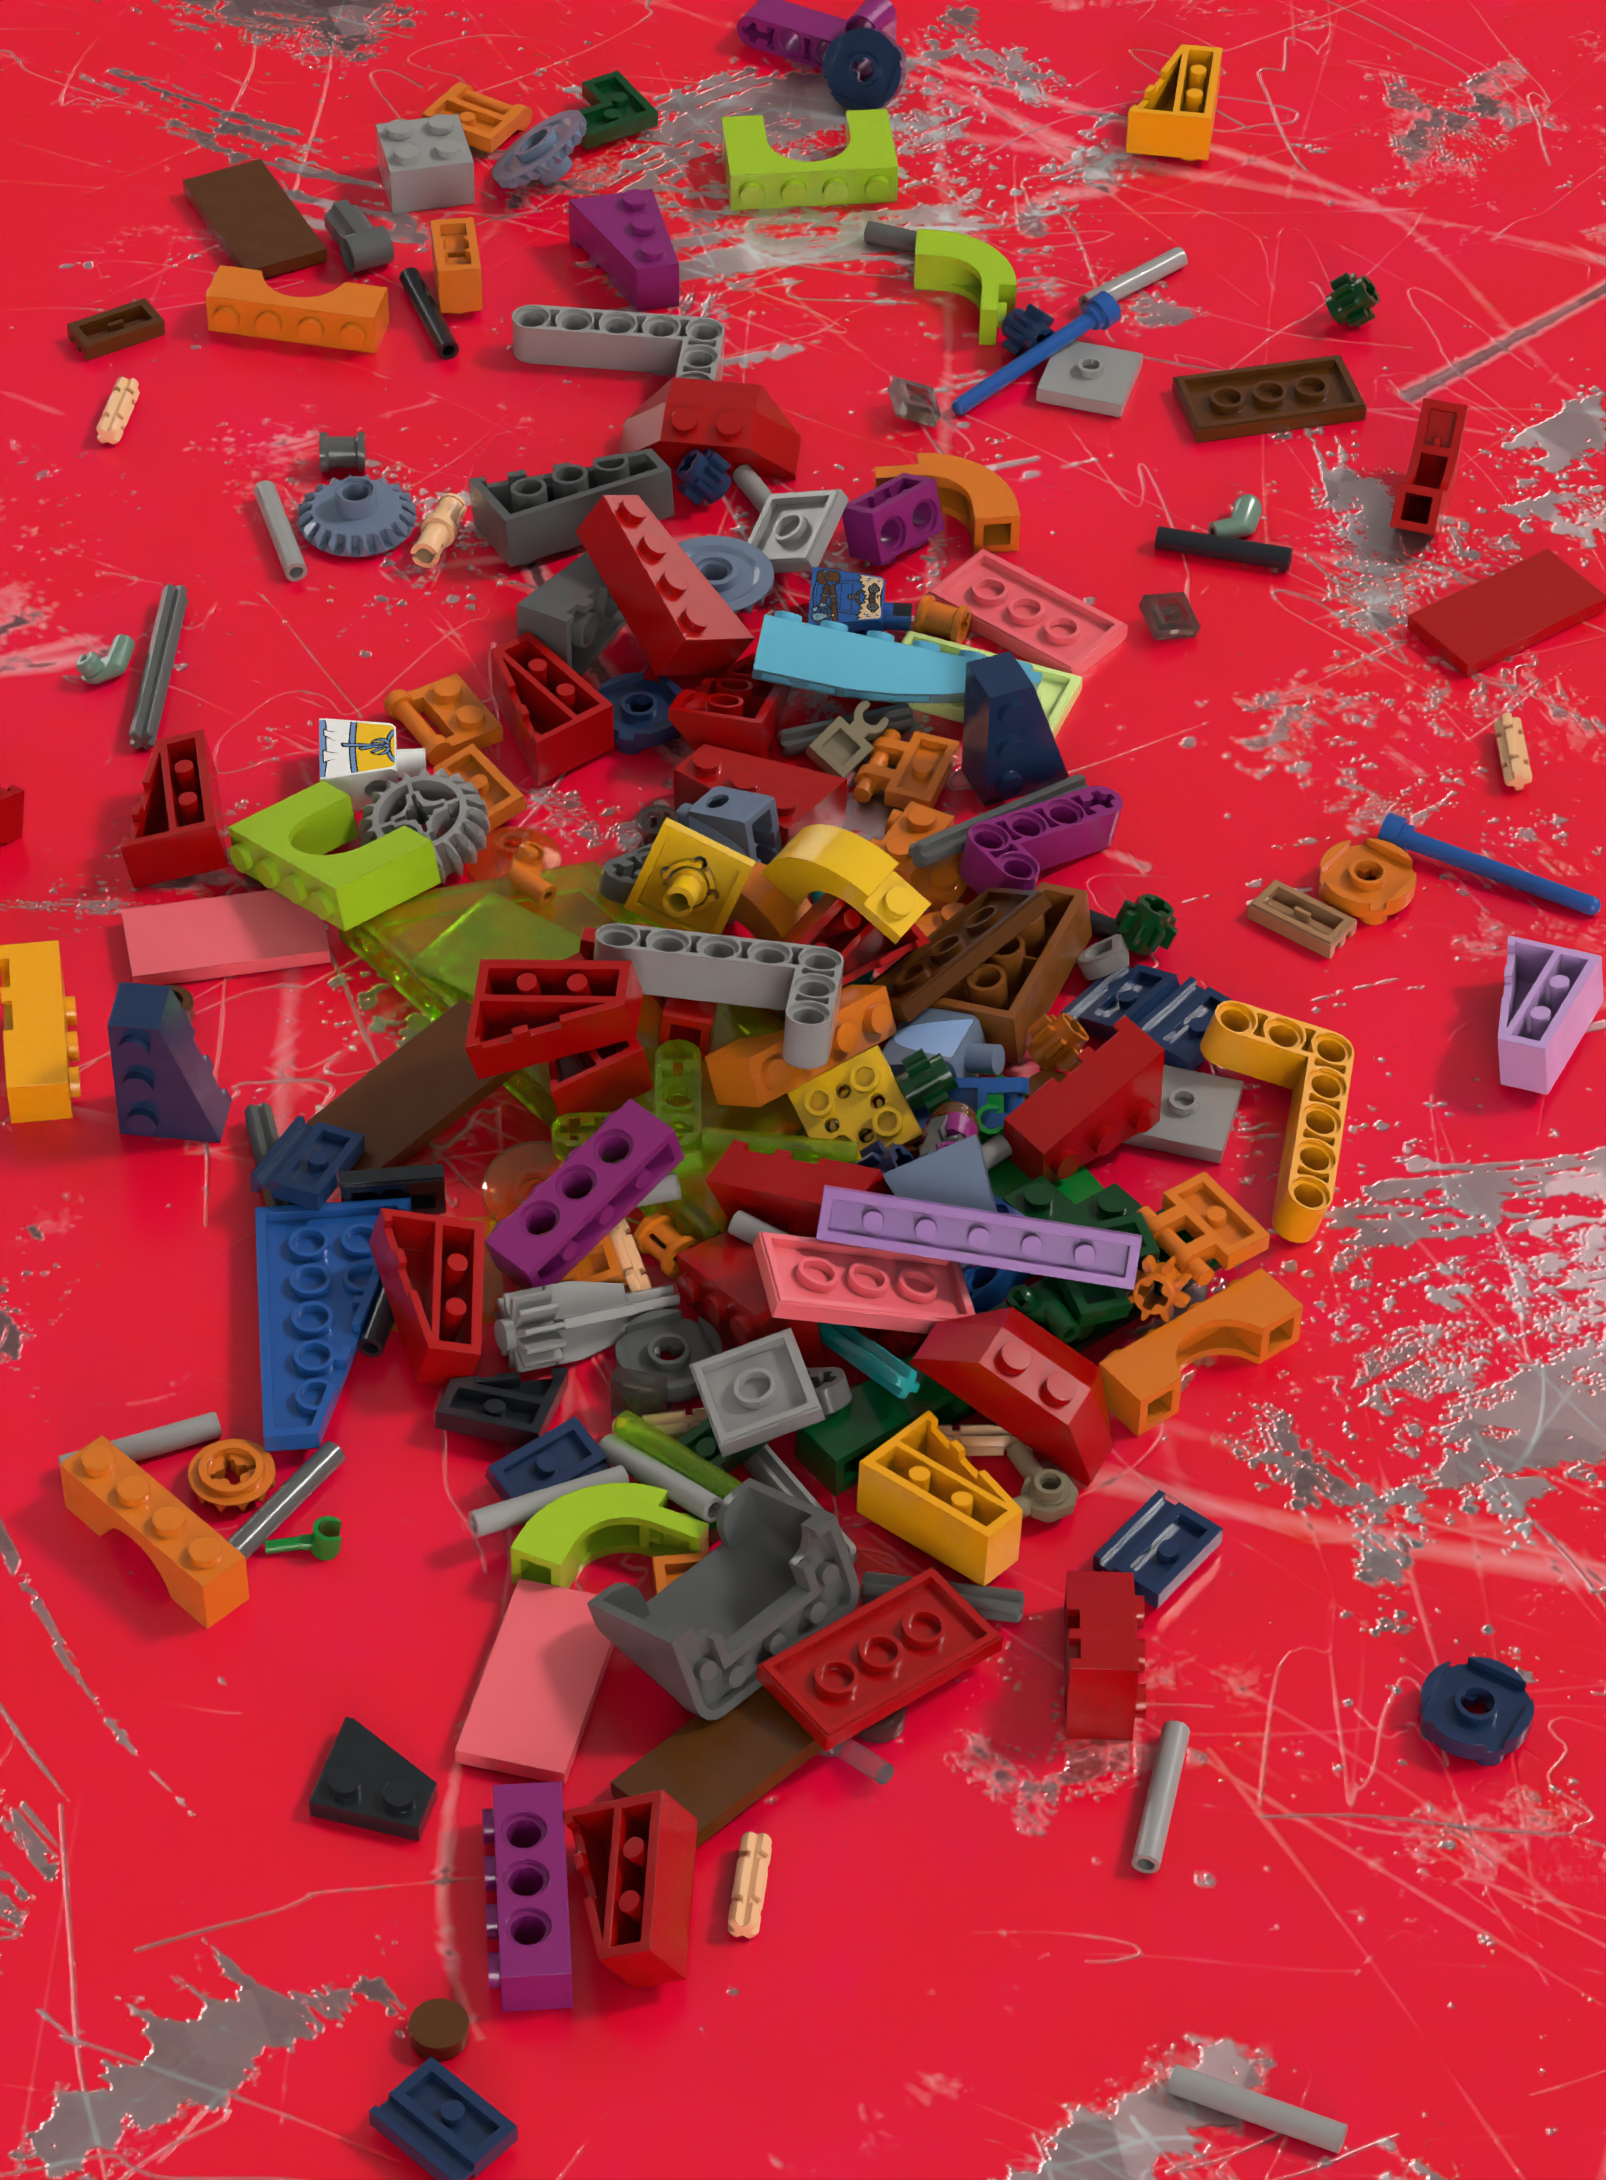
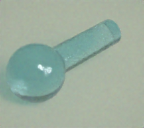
(862, 1760)

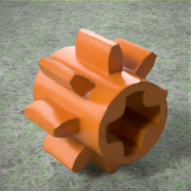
(1056, 1042)
(1172, 1283)

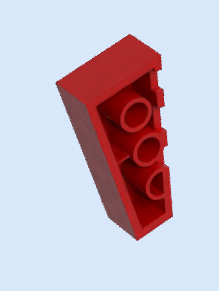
(661, 591)

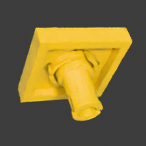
(682, 899)
(855, 1113)

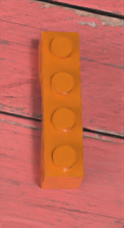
(345, 318)
(754, 1070)
(1245, 1320)
(194, 1560)

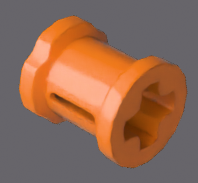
(942, 619)
(666, 1244)

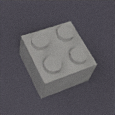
(425, 163)

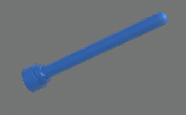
(1099, 313)
(1399, 832)

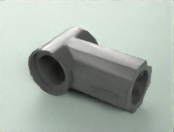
(359, 241)

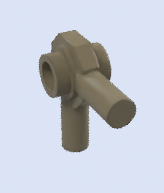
(1045, 1492)

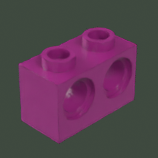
(892, 518)

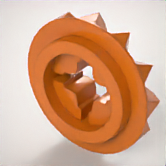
(248, 1462)

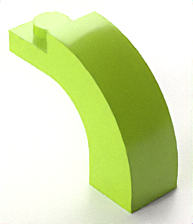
(970, 269)
(601, 1523)

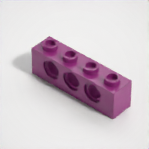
(612, 1189)
(532, 1862)

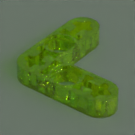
(682, 1119)

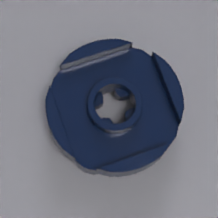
(886, 59)
(646, 728)
(1469, 1735)

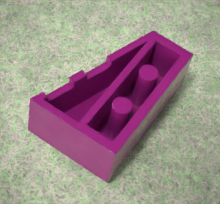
(630, 244)

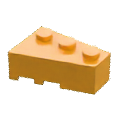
(1179, 108)
(37, 1033)
(940, 1502)

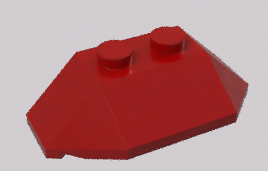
(728, 417)
(1024, 1385)

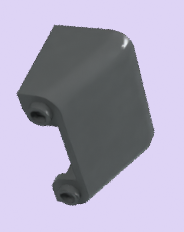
(750, 1598)

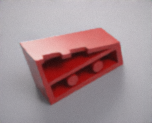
(549, 708)
(800, 794)
(179, 816)
(842, 928)
(599, 1077)
(1091, 1109)

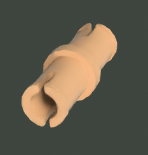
(438, 530)

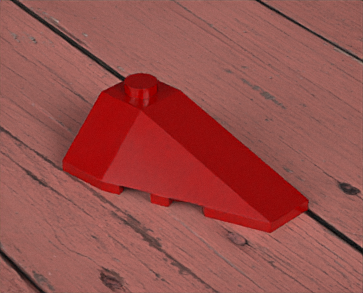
(731, 711)

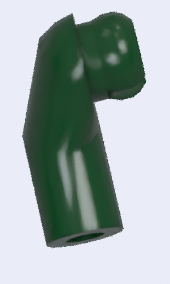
(1044, 1308)

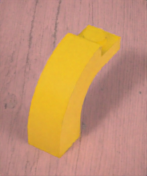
(850, 869)

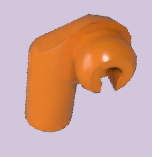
(526, 874)

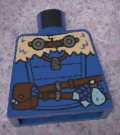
(855, 601)

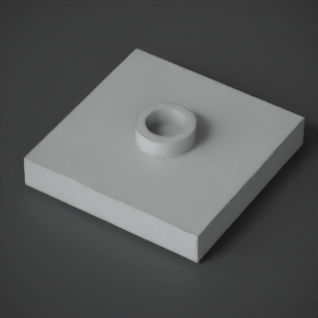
(1090, 378)
(798, 528)
(1193, 1115)
(757, 1392)

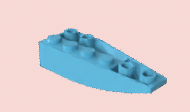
(859, 665)

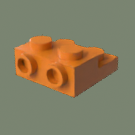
(936, 882)

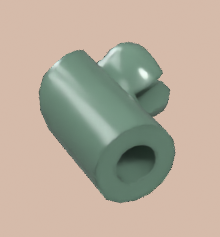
(1243, 519)
(113, 665)

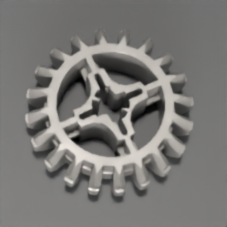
(446, 805)

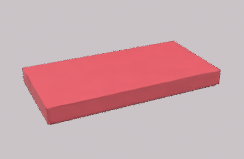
(1030, 614)
(221, 938)
(858, 1284)
(537, 1685)

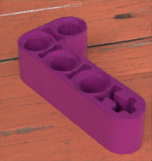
(807, 33)
(1020, 844)

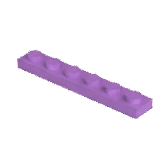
(979, 1237)

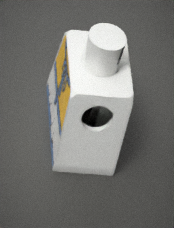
(363, 756)

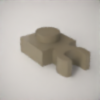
(843, 745)

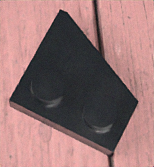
(501, 1406)
(372, 1786)

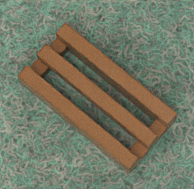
(1297, 923)

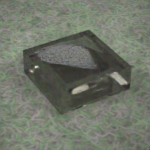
(914, 401)
(1169, 616)
(638, 1392)

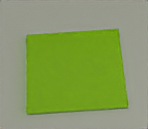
(491, 931)

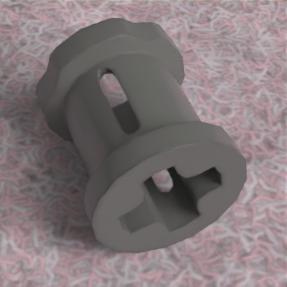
(342, 451)

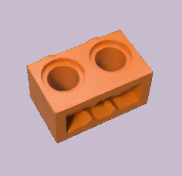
(456, 265)

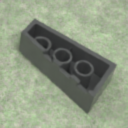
(540, 513)
(572, 614)

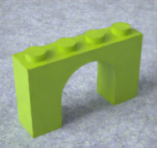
(765, 179)
(286, 851)

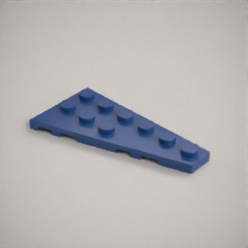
(312, 1309)

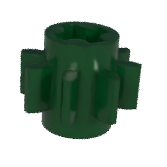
(1352, 299)
(1147, 924)
(926, 1081)

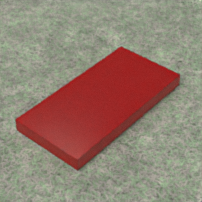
(1507, 612)
(878, 1658)

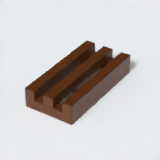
(116, 329)

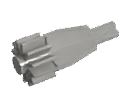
(570, 1320)

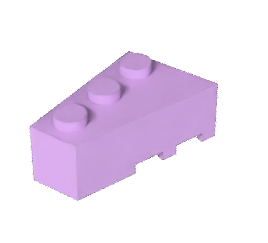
(1544, 1010)

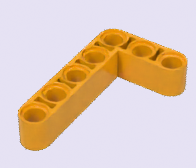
(1319, 1072)

